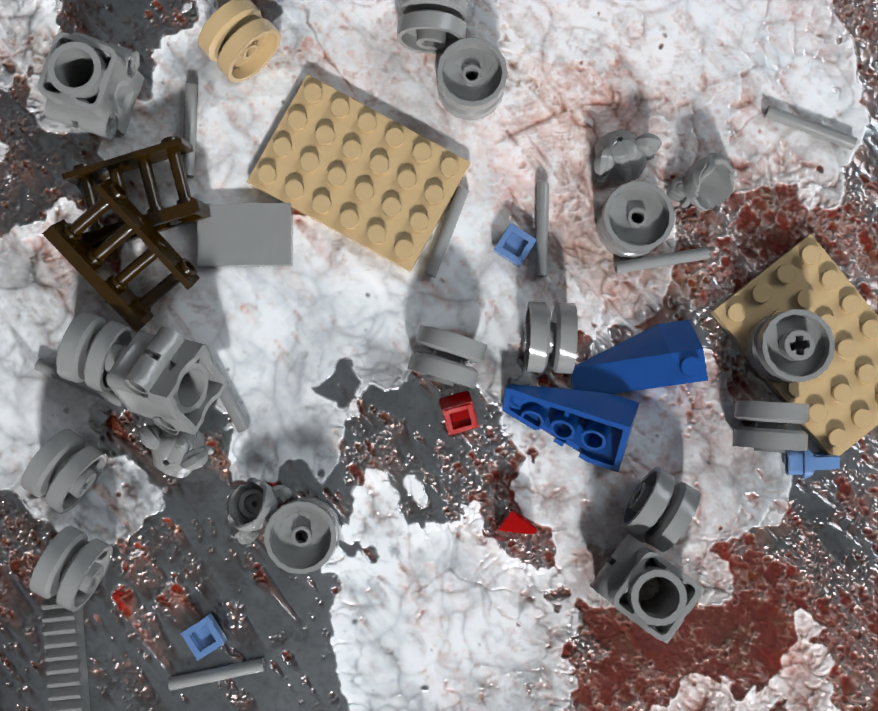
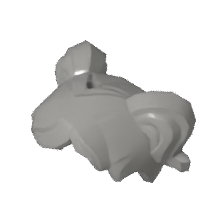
(623, 155)
(704, 184)
(175, 453)
(248, 517)

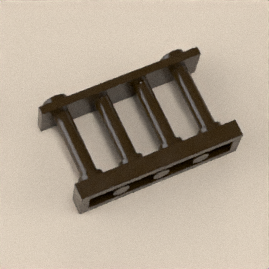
(162, 218)
(91, 261)

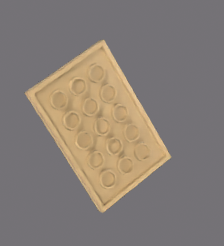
(358, 173)
(844, 395)

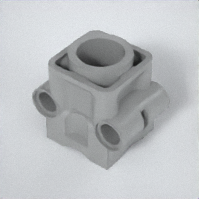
(90, 84)
(167, 380)
(627, 572)

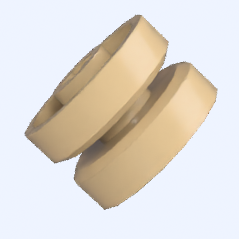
(239, 39)

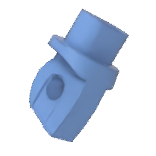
(805, 462)

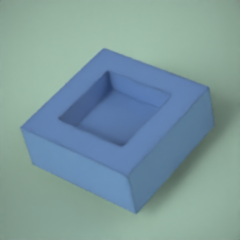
(514, 245)
(204, 636)

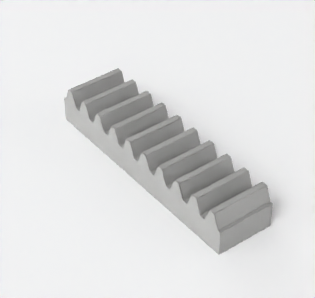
(66, 657)

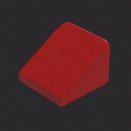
(458, 412)
(515, 522)

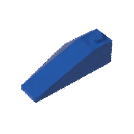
(652, 359)
(585, 420)

